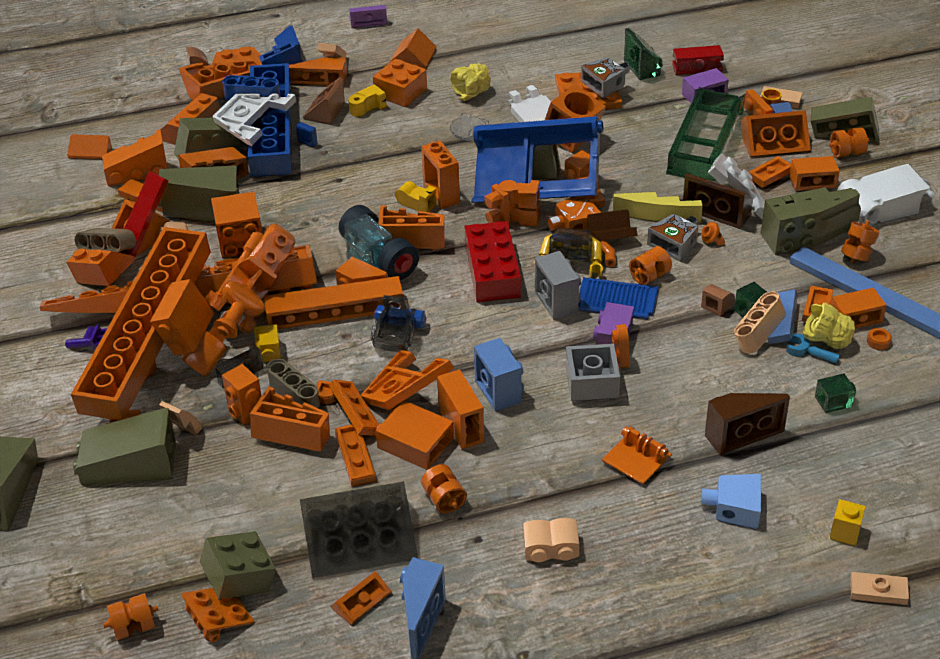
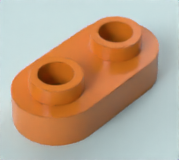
(621, 339)

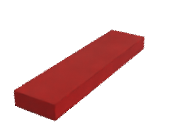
(145, 208)

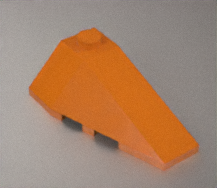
(209, 78)

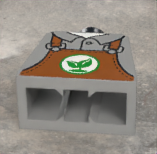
(604, 76)
(674, 235)

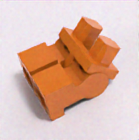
(514, 203)

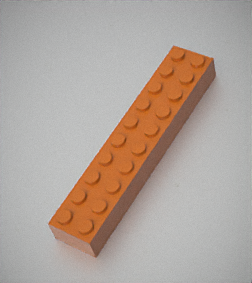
(131, 341)

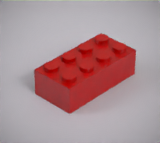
(492, 261)

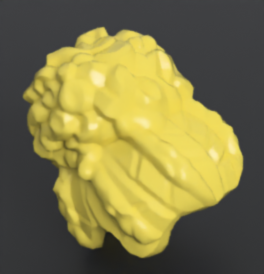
(470, 80)
(829, 326)

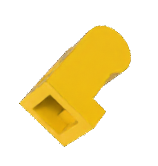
(367, 100)
(416, 197)

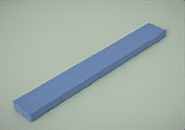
(851, 281)

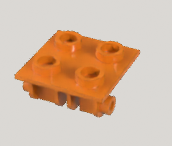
(637, 455)
(214, 614)

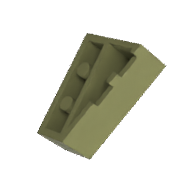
(845, 116)
(202, 135)

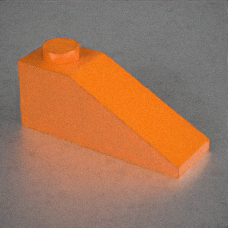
(319, 71)

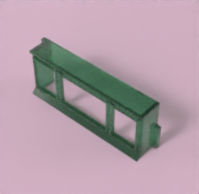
(708, 101)

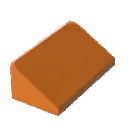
(88, 146)
(361, 598)

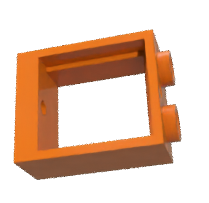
(441, 172)

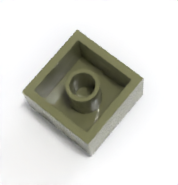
(237, 565)

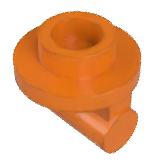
(711, 234)

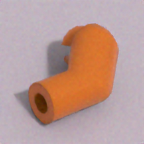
(609, 252)

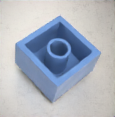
(498, 374)

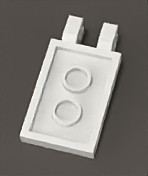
(532, 108)

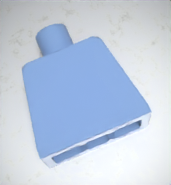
(736, 499)

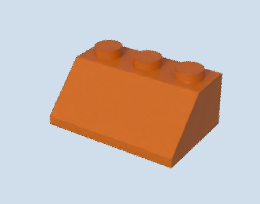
(201, 107)
(775, 133)

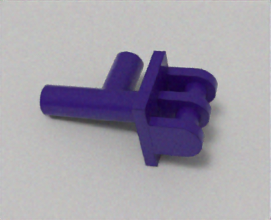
(91, 338)

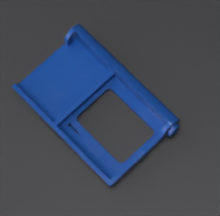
(507, 153)

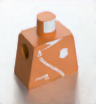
(572, 213)

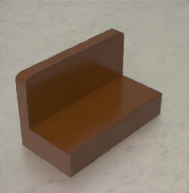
(610, 225)

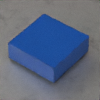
(306, 134)

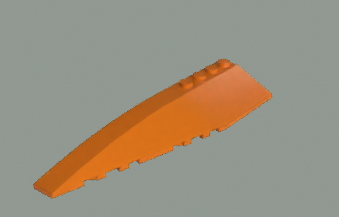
(295, 272)

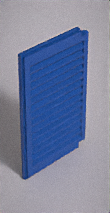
(597, 292)

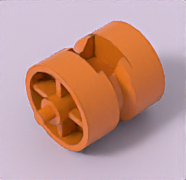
(853, 141)
(860, 241)
(650, 265)
(443, 488)
(131, 616)

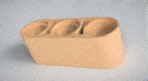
(759, 322)

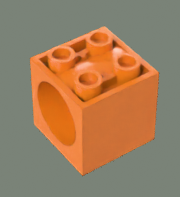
(574, 104)
(235, 221)

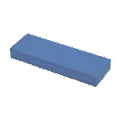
(784, 330)

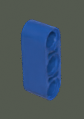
(250, 85)

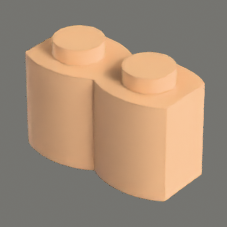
(551, 539)

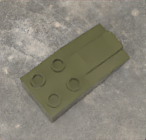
(808, 218)

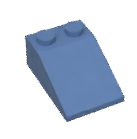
(423, 600)

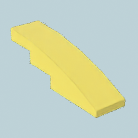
(654, 208)

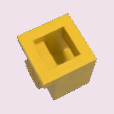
(268, 342)

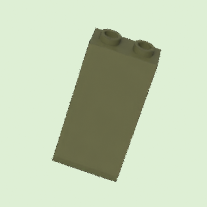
(191, 190)
(128, 450)
(17, 465)

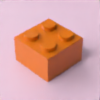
(401, 82)

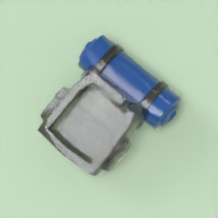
(394, 325)

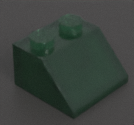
(641, 57)

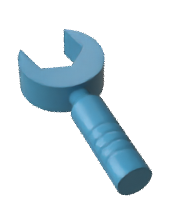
(804, 347)

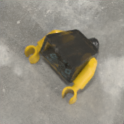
(575, 246)

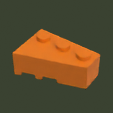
(215, 158)
(135, 160)
(422, 229)
(288, 422)

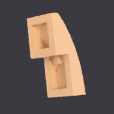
(182, 418)

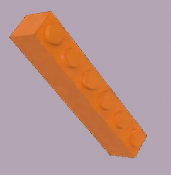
(330, 302)

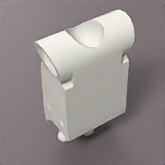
(889, 194)

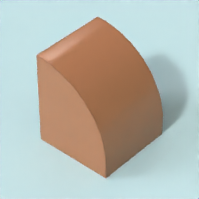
(196, 56)
(716, 299)

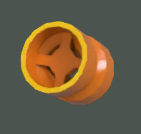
(771, 96)

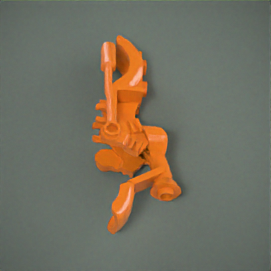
(244, 290)

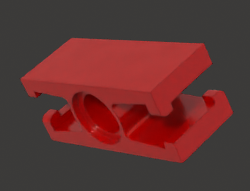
(697, 59)

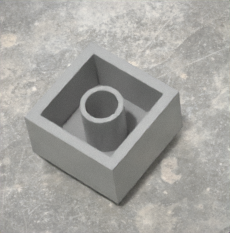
(557, 285)
(592, 372)

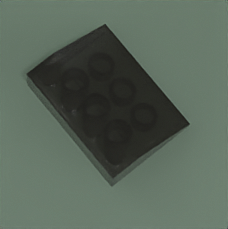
(358, 529)

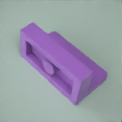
(368, 16)

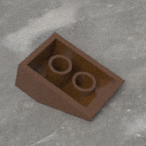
(744, 419)

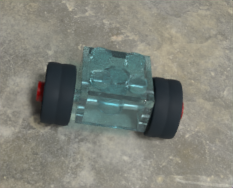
(374, 244)

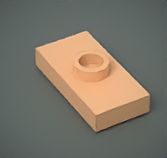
(879, 588)

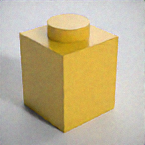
(847, 522)

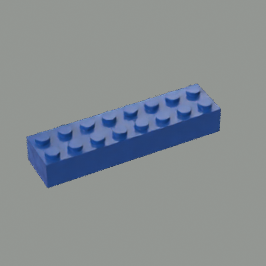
(273, 150)

